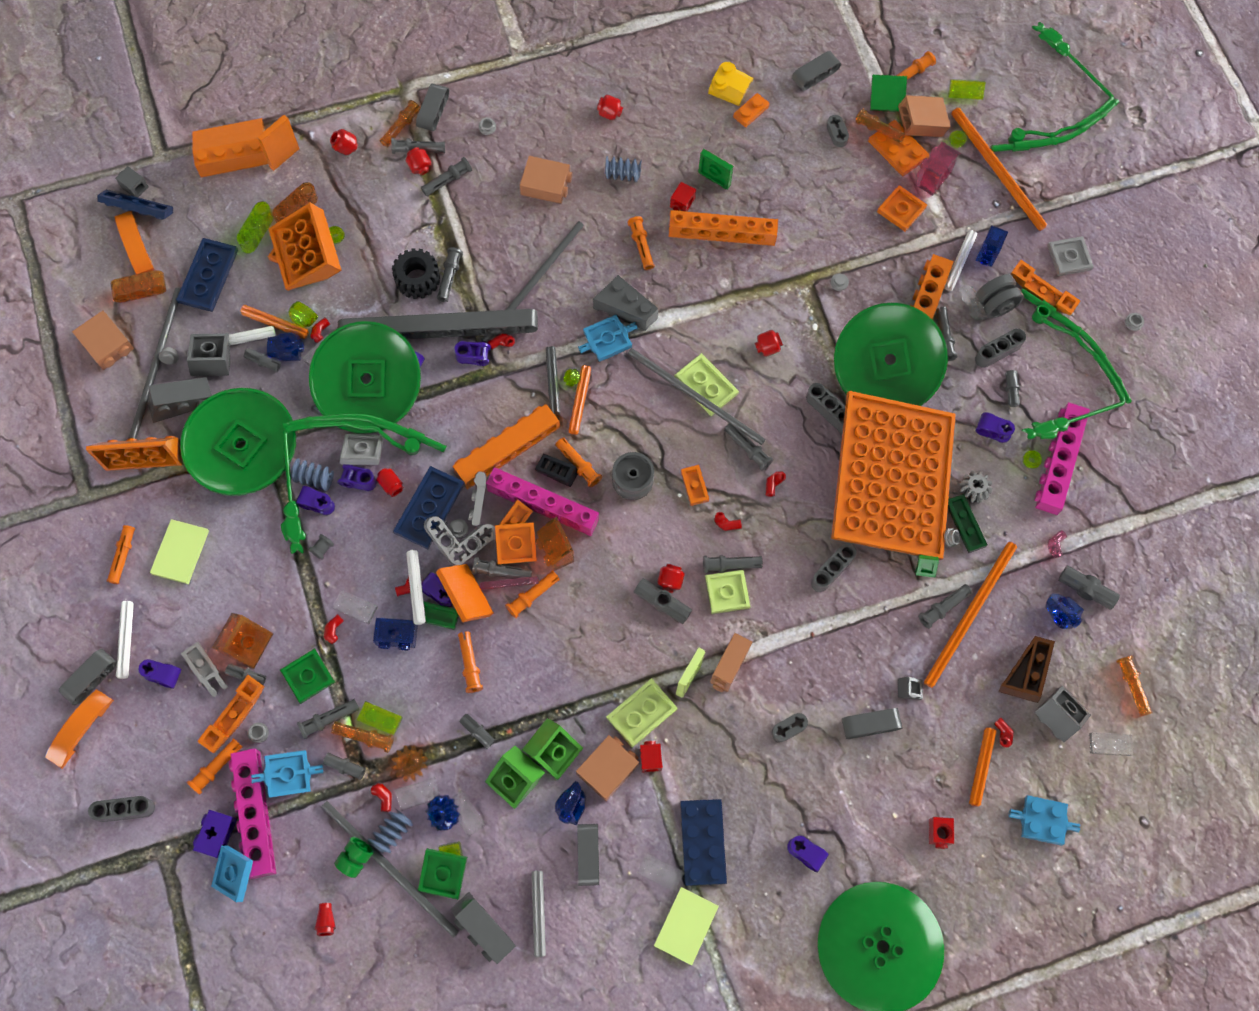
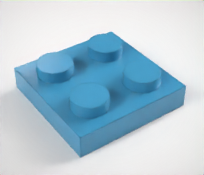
(232, 873)

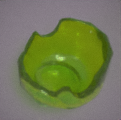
(302, 314)

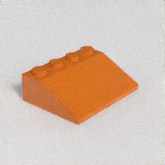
(228, 148)
(304, 247)
(137, 453)

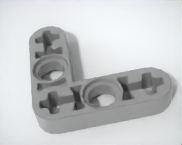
(454, 545)

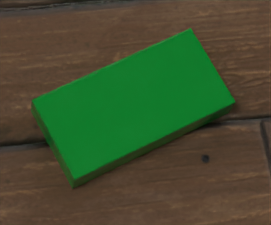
(440, 615)

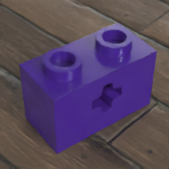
(218, 823)

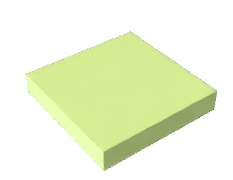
(727, 591)

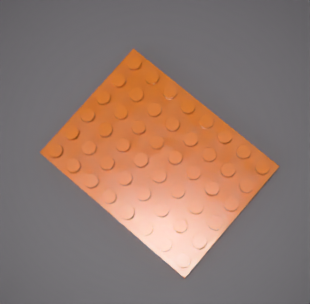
(893, 476)

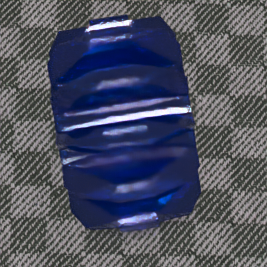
(442, 812)

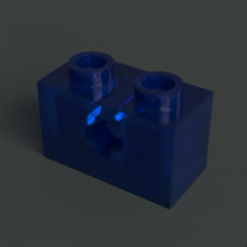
(991, 246)
(387, 627)

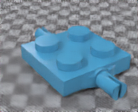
(607, 338)
(287, 773)
(1044, 820)

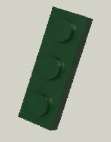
(966, 523)

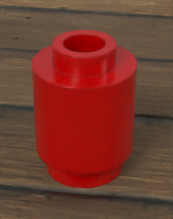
(389, 482)

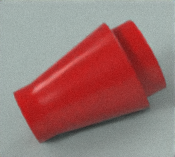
(325, 921)

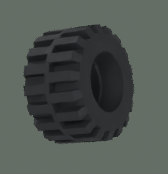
(412, 261)

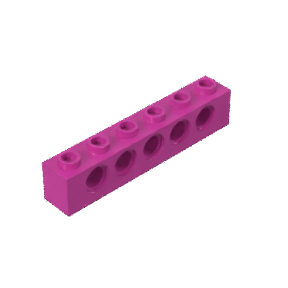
(542, 501)
(1055, 502)
(239, 762)

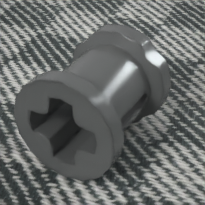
(321, 546)

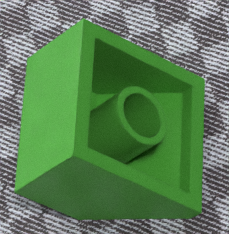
(552, 748)
(514, 776)

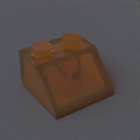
(555, 545)
(242, 640)

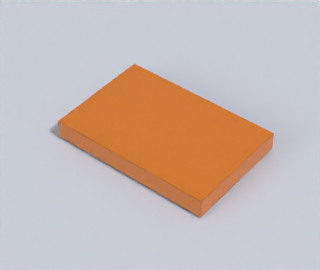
(278, 142)
(464, 592)

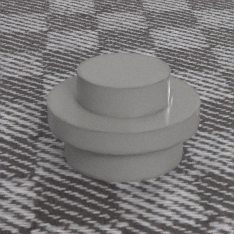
(487, 126)
(839, 282)
(1134, 321)
(168, 356)
(458, 528)
(952, 537)
(258, 732)

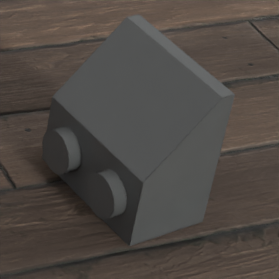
(209, 354)
(1062, 714)

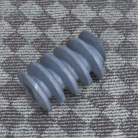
(623, 169)
(311, 476)
(390, 832)

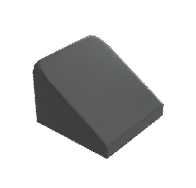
(910, 688)

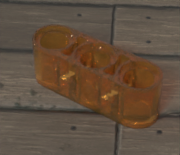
(298, 198)
(138, 286)

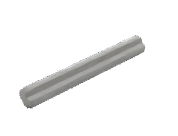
(538, 914)

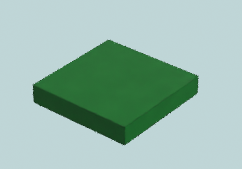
(887, 92)
(715, 169)
(307, 676)
(442, 873)

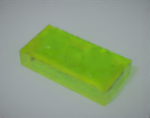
(966, 89)
(379, 718)

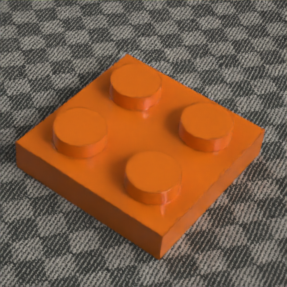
(902, 208)
(515, 543)

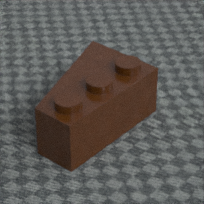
(1030, 671)

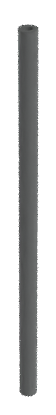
(538, 275)
(155, 365)
(696, 396)
(392, 871)

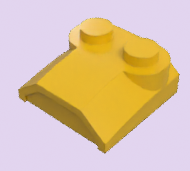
(729, 83)

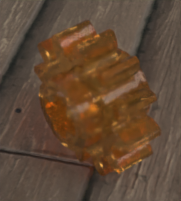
(413, 770)

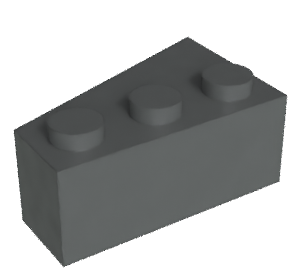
(627, 303)
(176, 397)
(482, 929)

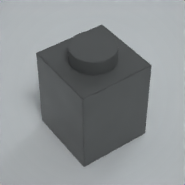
(131, 182)

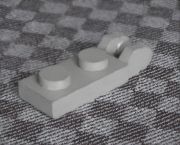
(477, 496)
(203, 667)

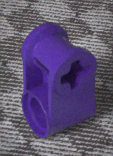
(473, 353)
(993, 427)
(353, 478)
(312, 500)
(434, 589)
(162, 674)
(810, 854)

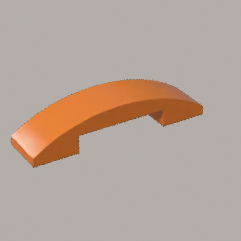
(133, 242)
(1025, 277)
(233, 715)
(76, 726)

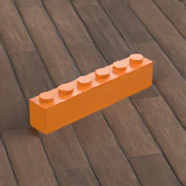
(507, 445)

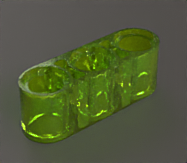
(252, 234)

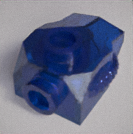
(285, 347)
(1064, 611)
(571, 804)

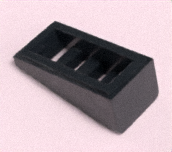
(567, 475)

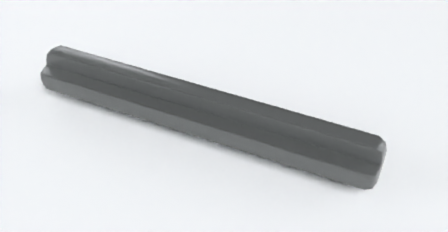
(552, 380)

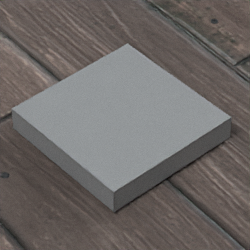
(1070, 256)
(361, 449)

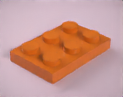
(903, 155)

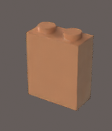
(924, 116)
(545, 179)
(103, 340)
(730, 663)
(608, 767)

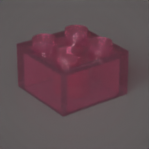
(936, 168)

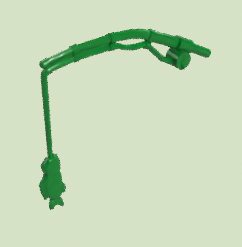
(1017, 135)
(1050, 428)
(292, 525)

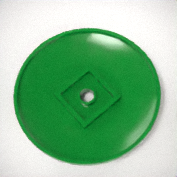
(896, 331)
(362, 350)
(222, 422)
(850, 951)

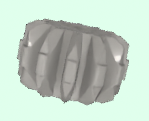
(983, 486)

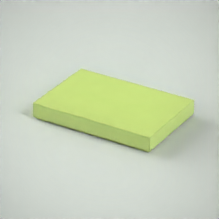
(707, 381)
(179, 551)
(690, 672)
(641, 713)
(686, 926)

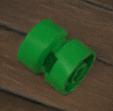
(351, 860)

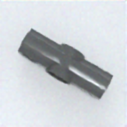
(1089, 587)
(673, 608)

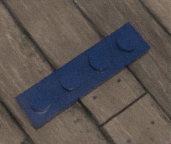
(136, 204)

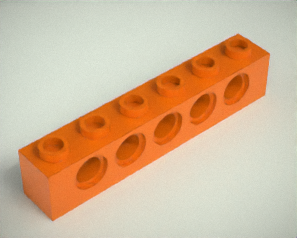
(723, 228)
(940, 268)

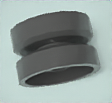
(999, 296)
(633, 475)

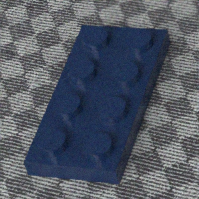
(207, 274)
(431, 499)
(703, 842)

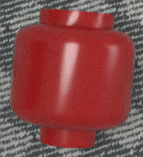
(609, 107)
(343, 142)
(418, 161)
(768, 343)
(670, 578)

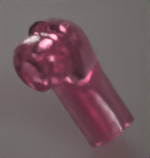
(1054, 544)

